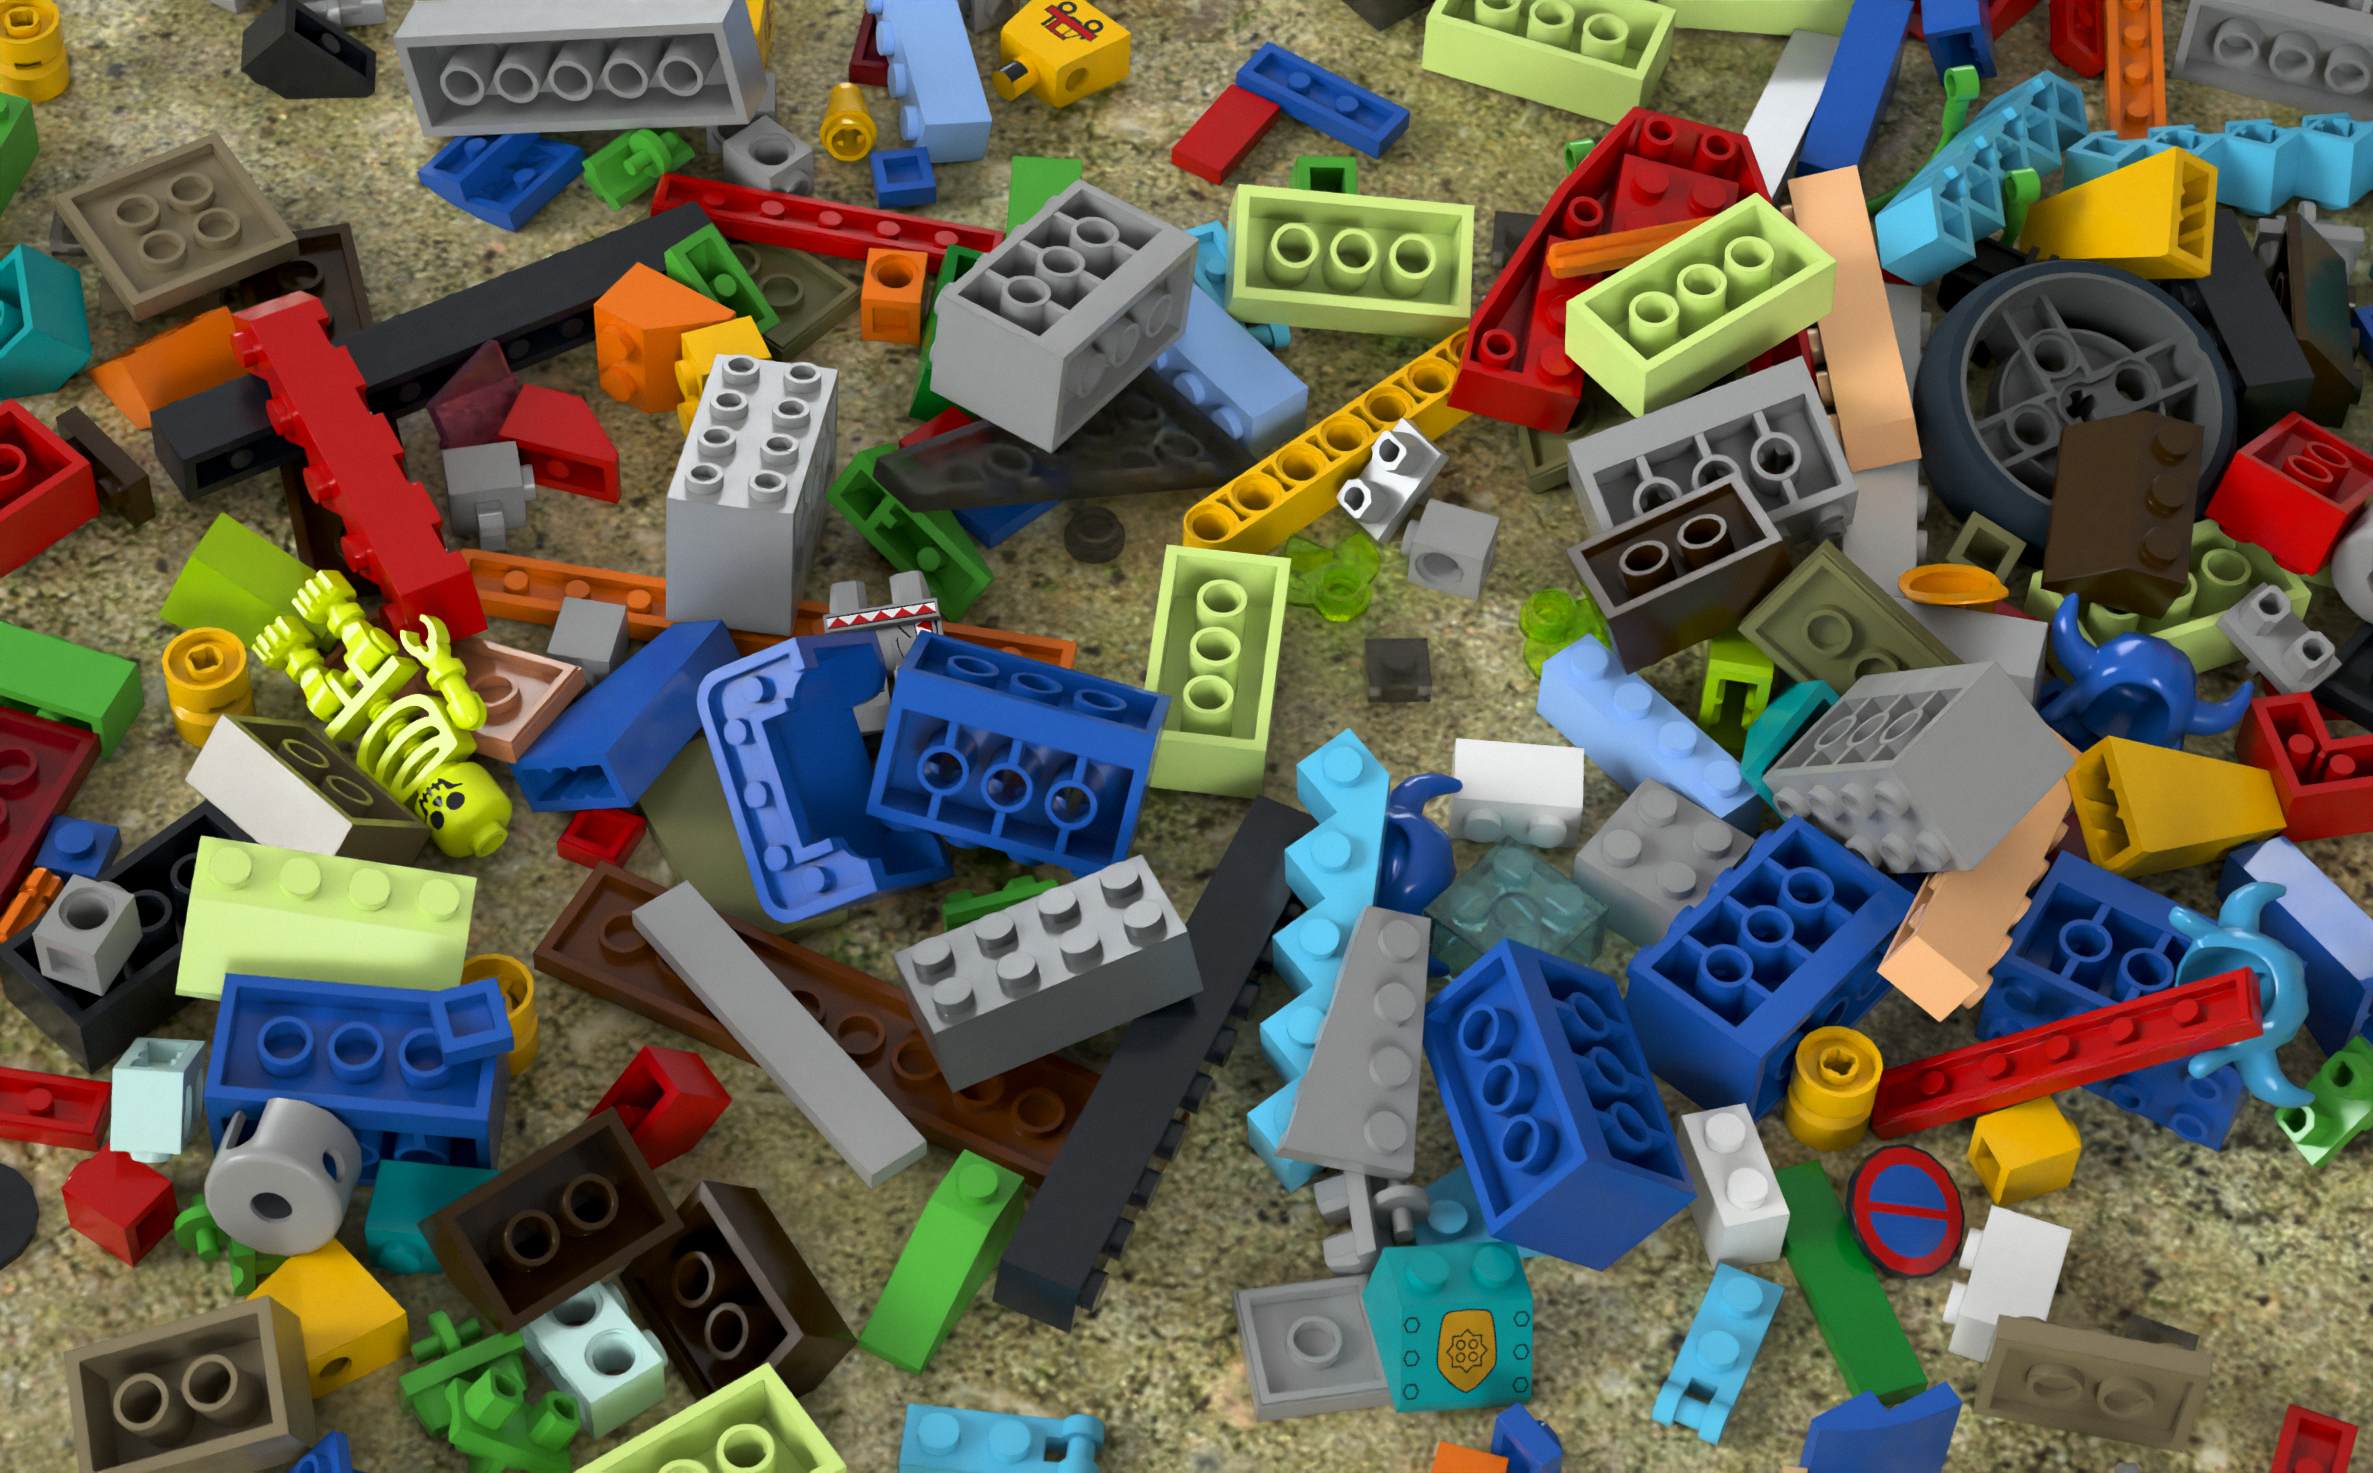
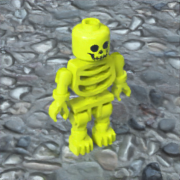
(403, 757)

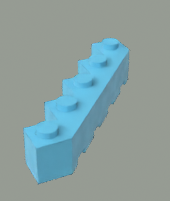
(2256, 161)
(1962, 191)
(1335, 877)

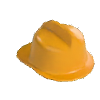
(1953, 586)

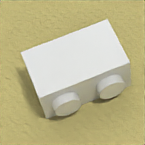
(1517, 792)
(1739, 1199)
(2012, 1275)

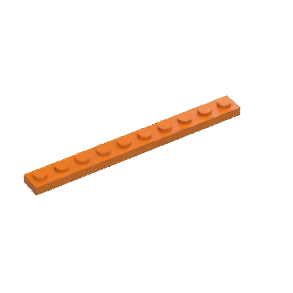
(536, 588)

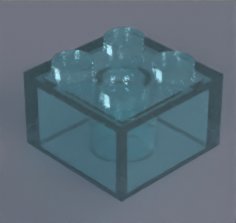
(1515, 898)

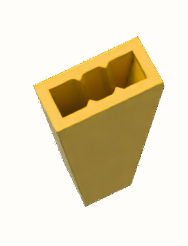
(2139, 219)
(2167, 808)

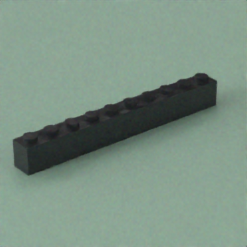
(409, 358)
(1152, 1082)

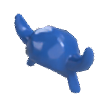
(2135, 687)
(1417, 852)

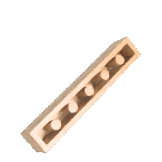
(1858, 337)
(1963, 916)

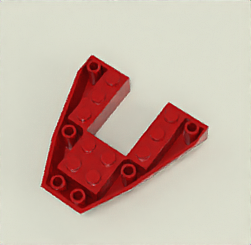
(1637, 177)

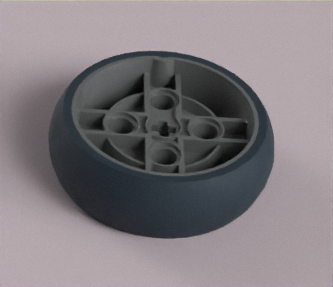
(2122, 339)

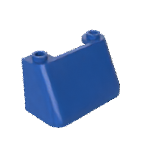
(804, 778)

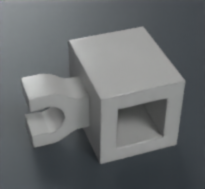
(487, 491)

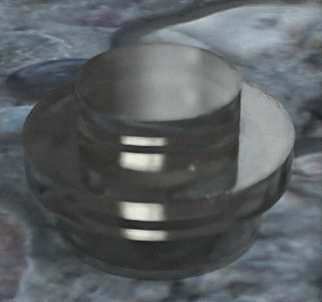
(1094, 535)

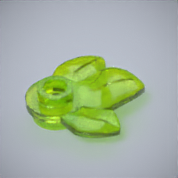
(1332, 581)
(1552, 623)

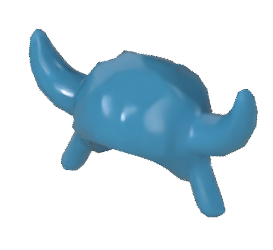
(2282, 985)

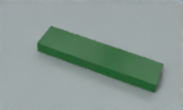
(1845, 1290)

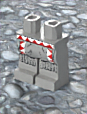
(896, 631)

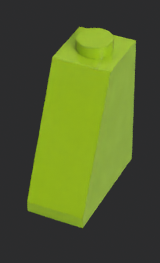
(240, 585)
(1733, 689)

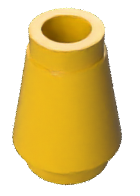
(847, 124)

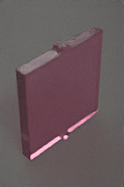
(475, 400)

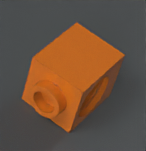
(894, 296)

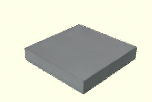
(1309, 1348)

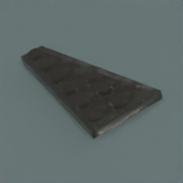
(1133, 445)

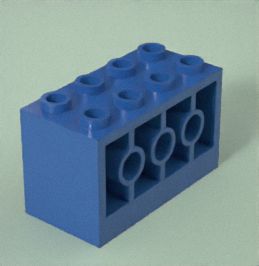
(1016, 755)
(2093, 946)
(1762, 965)
(362, 1058)
(1554, 1106)

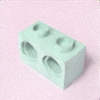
(157, 1098)
(578, 1356)

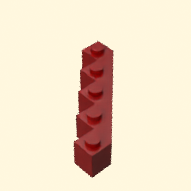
(356, 467)

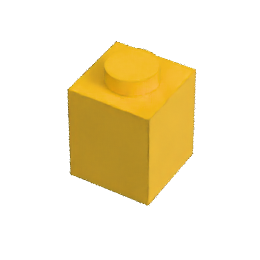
(2024, 1151)

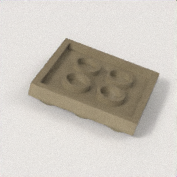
(177, 226)

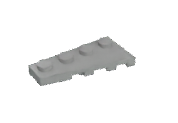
(1364, 1075)

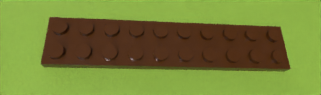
(1007, 1119)

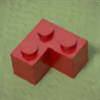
(2317, 779)

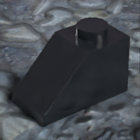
(306, 55)

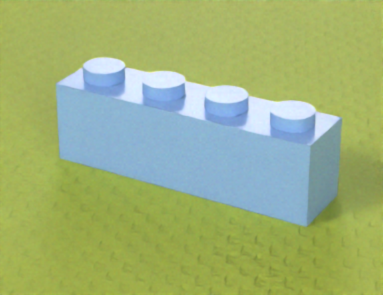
(933, 77)
(1233, 378)
(1640, 734)

